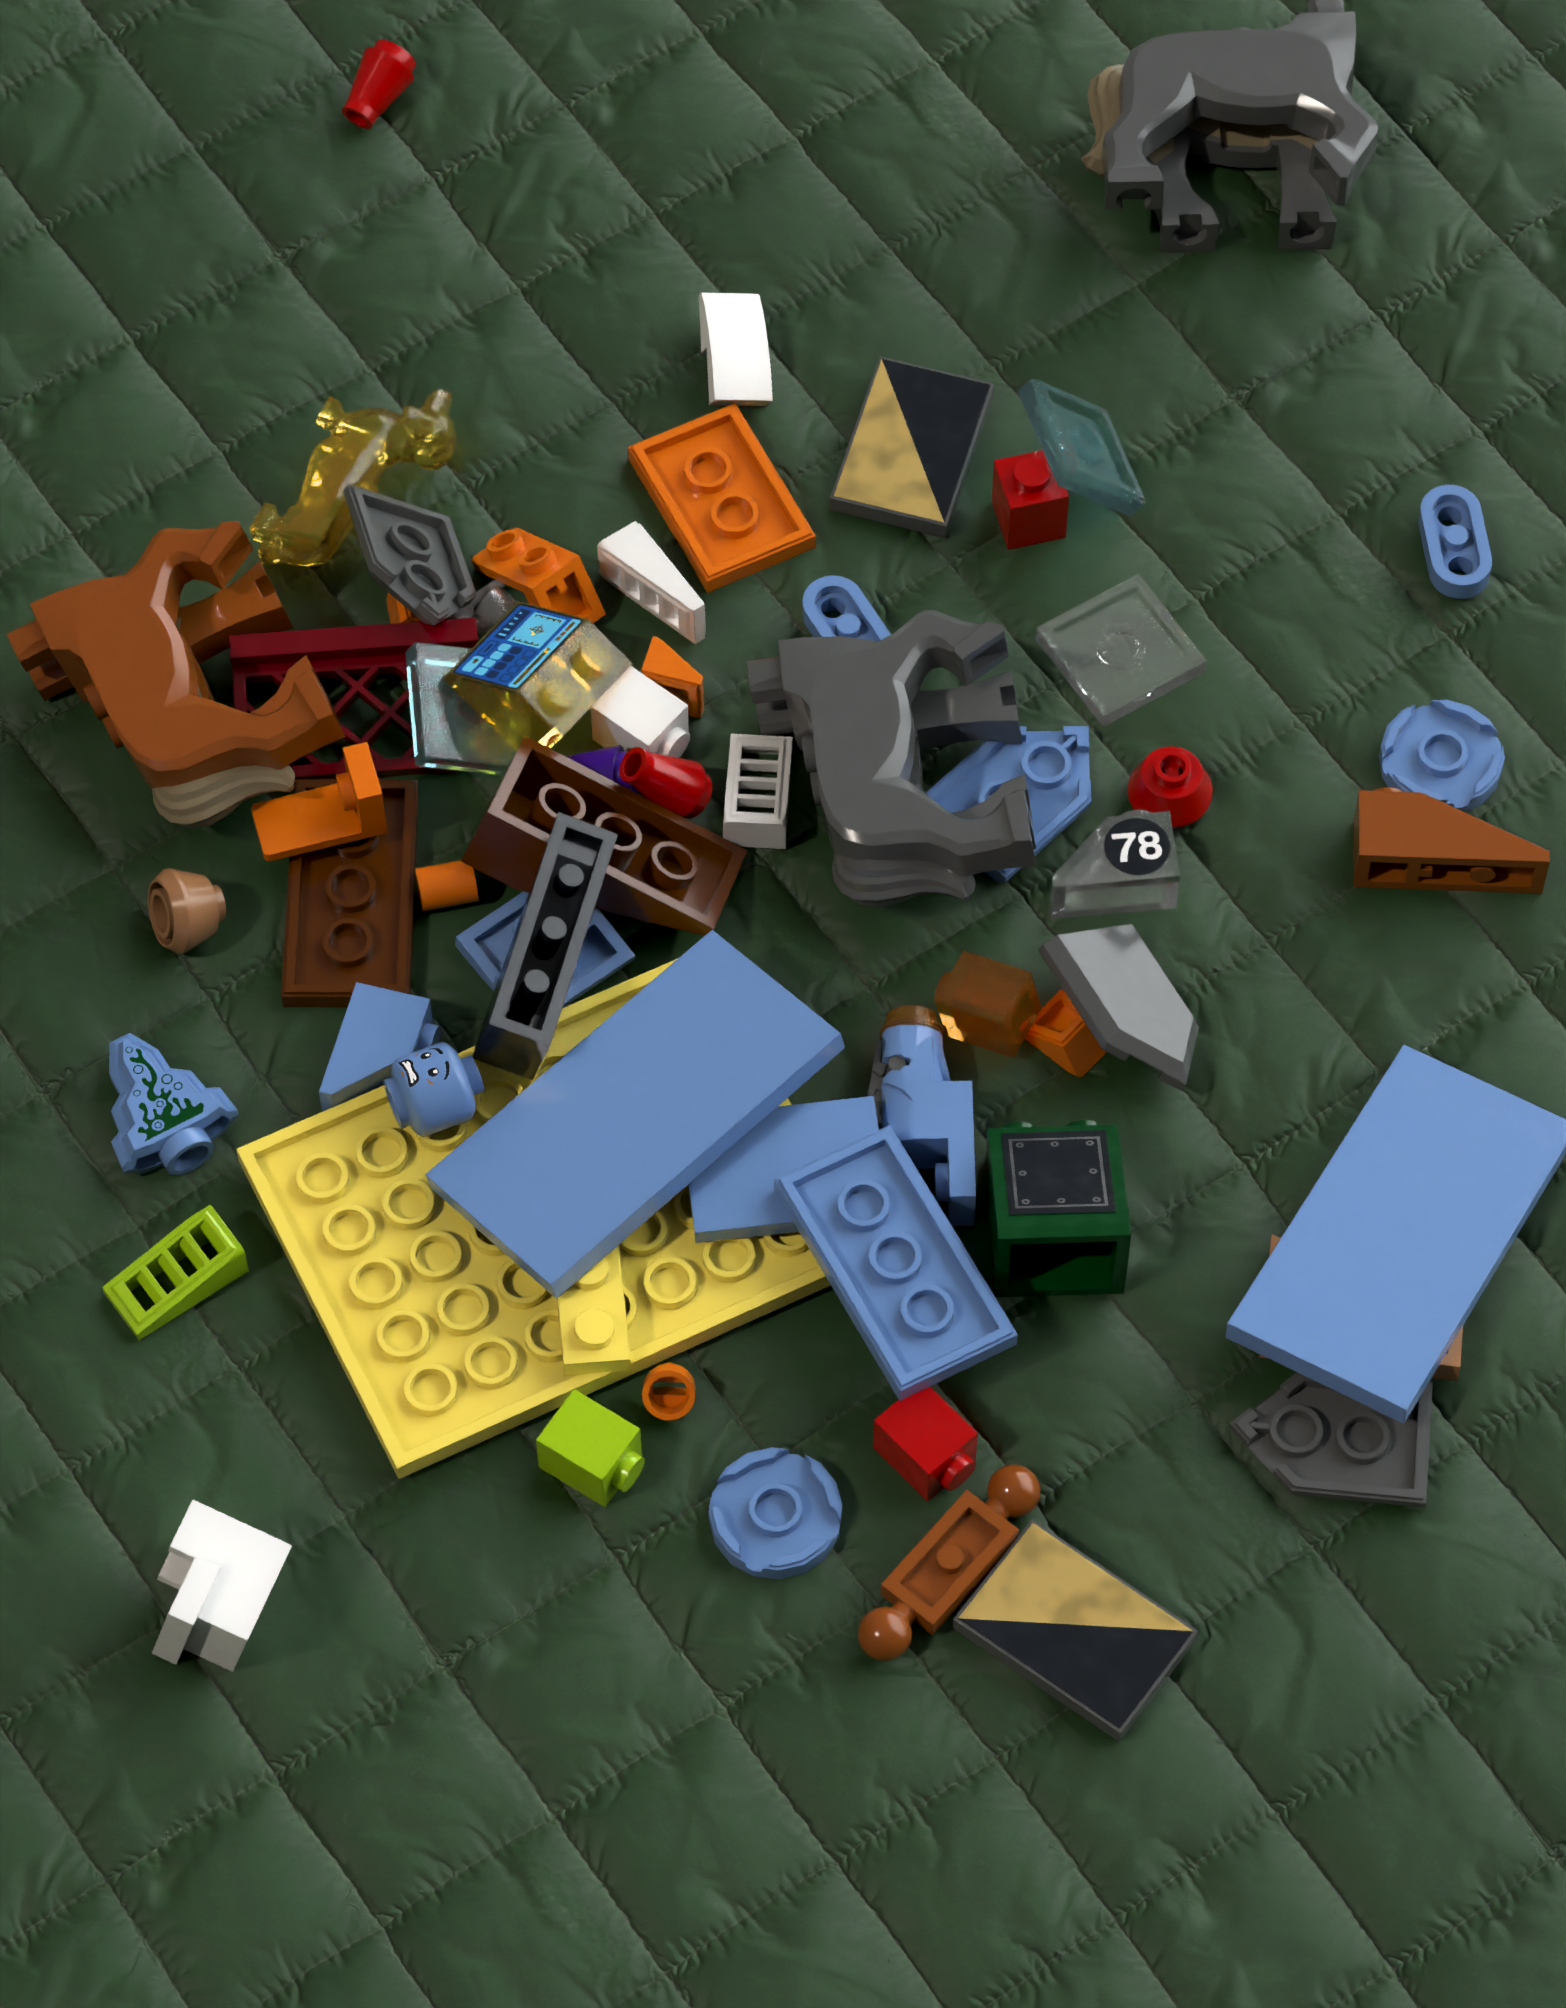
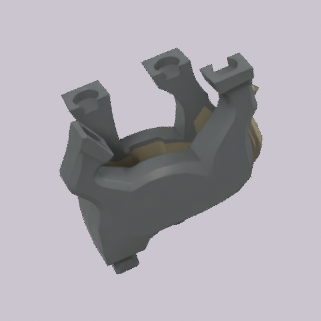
(1241, 104)

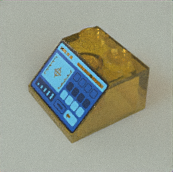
(537, 673)

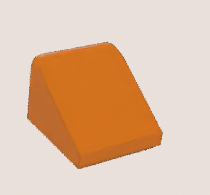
(674, 675)
(1065, 1036)

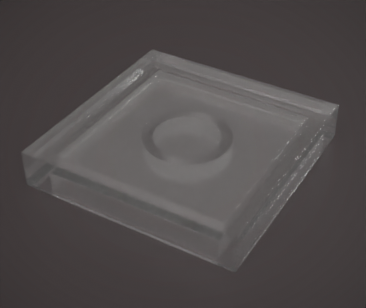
(1120, 650)

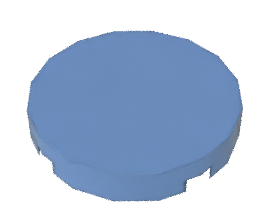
(1443, 753)
(775, 1513)

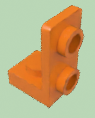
(542, 571)
(325, 814)

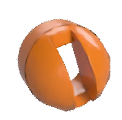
(668, 1401)

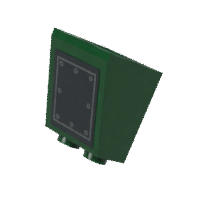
(1057, 1209)

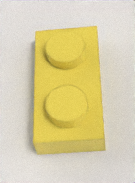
(595, 1321)

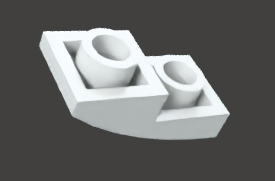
(736, 349)

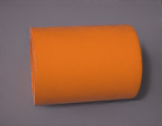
(446, 885)

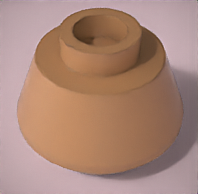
(184, 909)

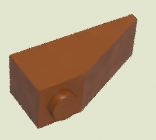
(1429, 845)

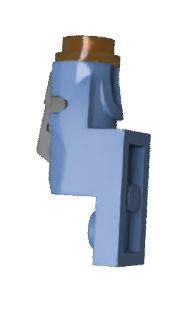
(926, 1107)

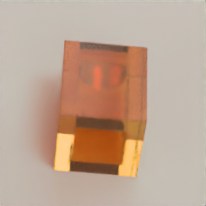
(987, 1003)

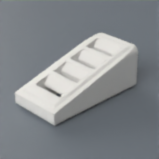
(646, 575)
(757, 828)

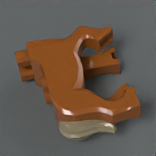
(140, 670)

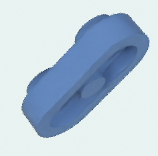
(1455, 546)
(845, 597)

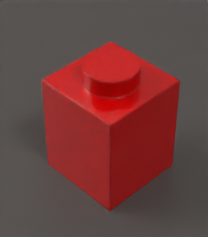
(1028, 500)
(926, 1443)

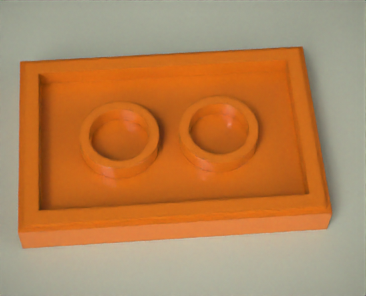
(721, 497)

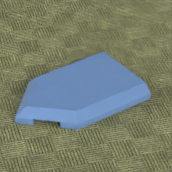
(1054, 773)

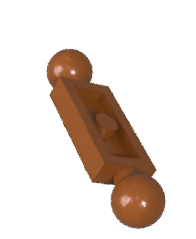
(949, 1562)

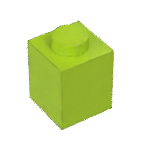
(590, 1449)

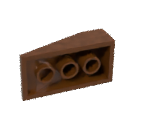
(660, 863)

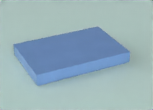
(737, 1190)

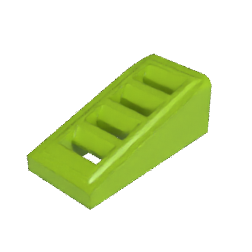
(180, 1243)

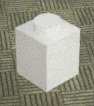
(640, 715)

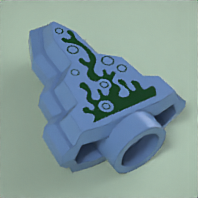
(162, 1111)

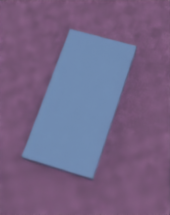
(634, 1113)
(1401, 1233)

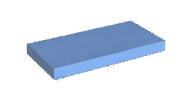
(895, 1262)

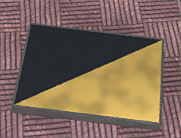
(912, 447)
(1075, 1630)

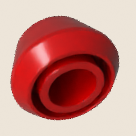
(1171, 782)

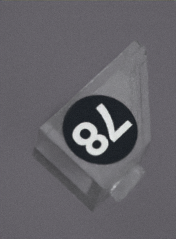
(1120, 868)

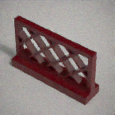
(339, 655)

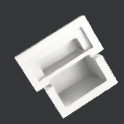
(222, 1585)

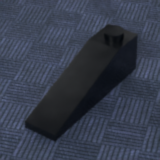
(545, 947)

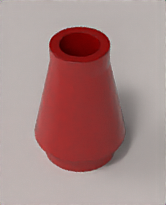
(379, 81)
(668, 781)

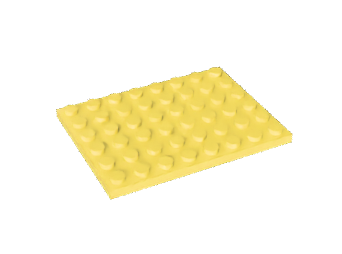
(439, 1320)

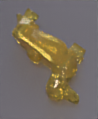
(357, 455)

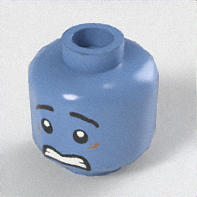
(433, 1089)

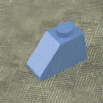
(373, 1034)

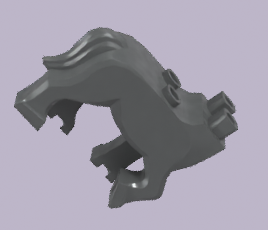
(861, 741)

